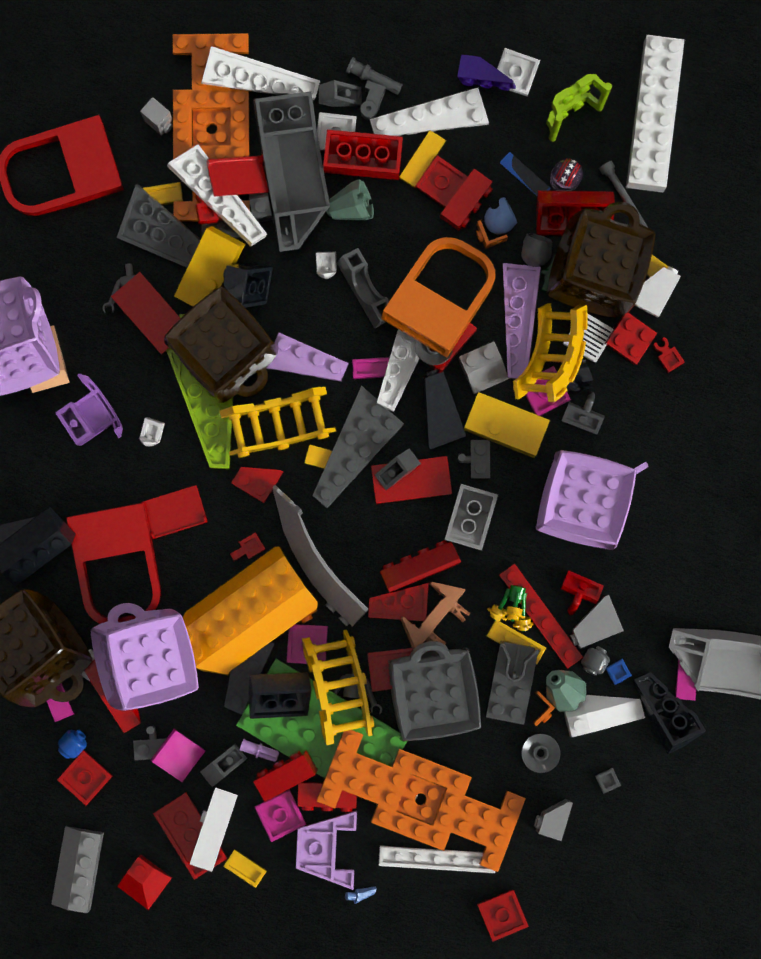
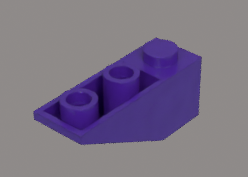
(478, 71)

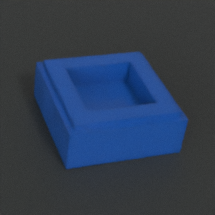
(618, 671)

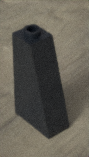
(440, 411)

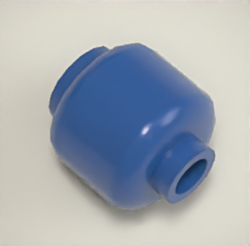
(72, 743)

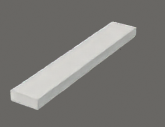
(431, 859)

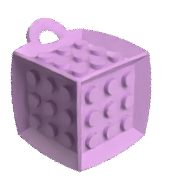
(26, 338)
(586, 499)
(144, 657)

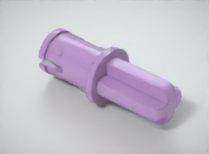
(259, 750)

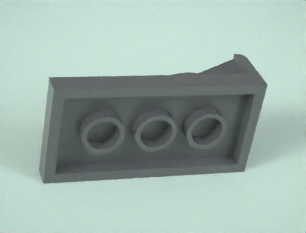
(512, 682)

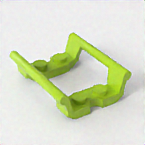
(574, 99)

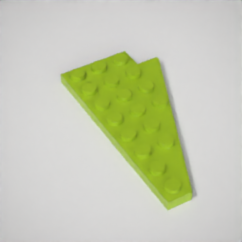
(204, 410)

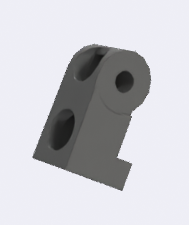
(375, 95)

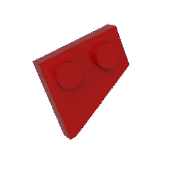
(257, 481)

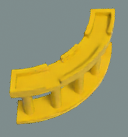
(570, 361)
(235, 412)
(322, 687)

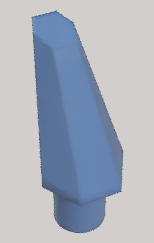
(360, 894)

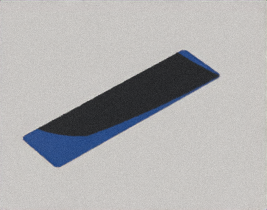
(523, 174)

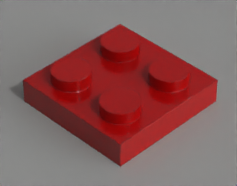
(441, 181)
(630, 338)
(85, 777)
(502, 915)

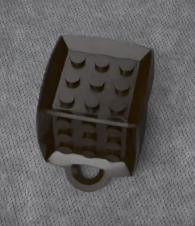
(602, 261)
(222, 346)
(38, 651)

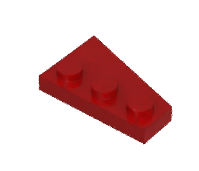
(403, 603)

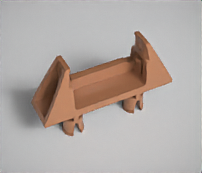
(447, 604)

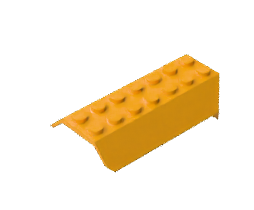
(247, 613)

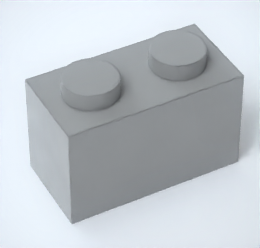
(157, 116)

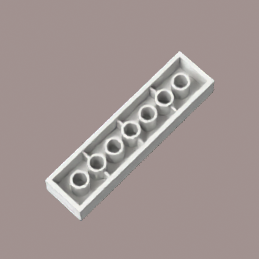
(655, 113)

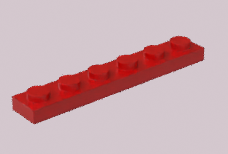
(543, 618)

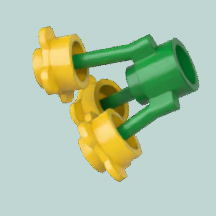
(517, 595)

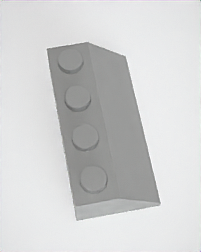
(77, 869)

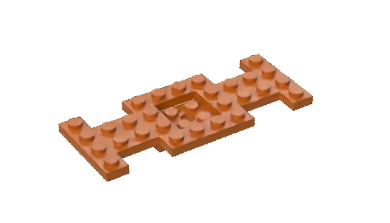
(211, 106)
(444, 808)

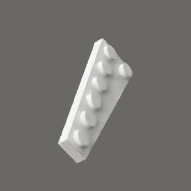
(243, 73)
(445, 113)
(193, 171)
(399, 370)

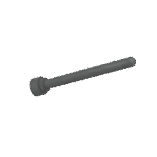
(609, 171)

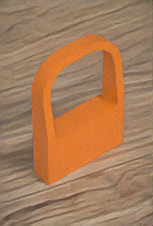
(427, 314)

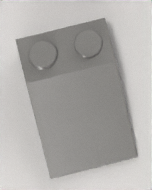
(471, 517)

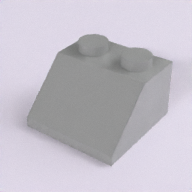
(483, 367)
(553, 820)

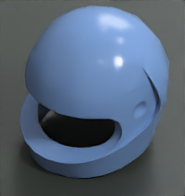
(501, 219)

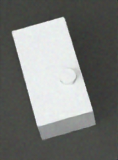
(213, 829)

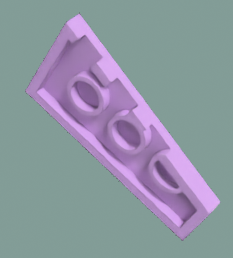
(306, 360)

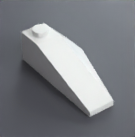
(602, 713)

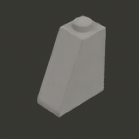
(597, 624)

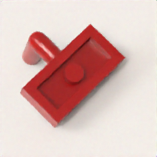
(582, 589)

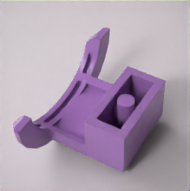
(89, 415)

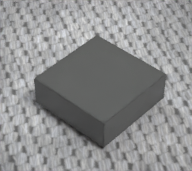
(607, 780)

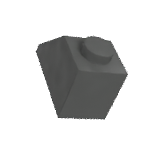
(339, 94)
(260, 207)
(397, 469)
(223, 765)

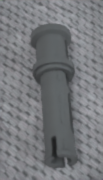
(366, 73)

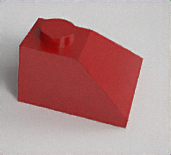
(144, 882)

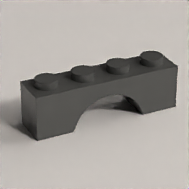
(356, 273)

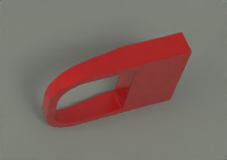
(87, 159)
(112, 534)

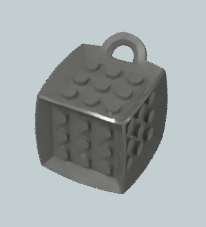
(434, 692)

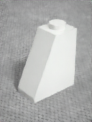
(657, 291)

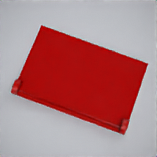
(237, 176)
(175, 512)

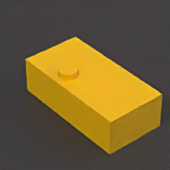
(208, 265)
(506, 425)

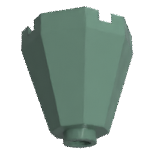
(351, 203)
(565, 690)

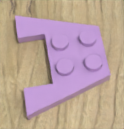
(318, 849)

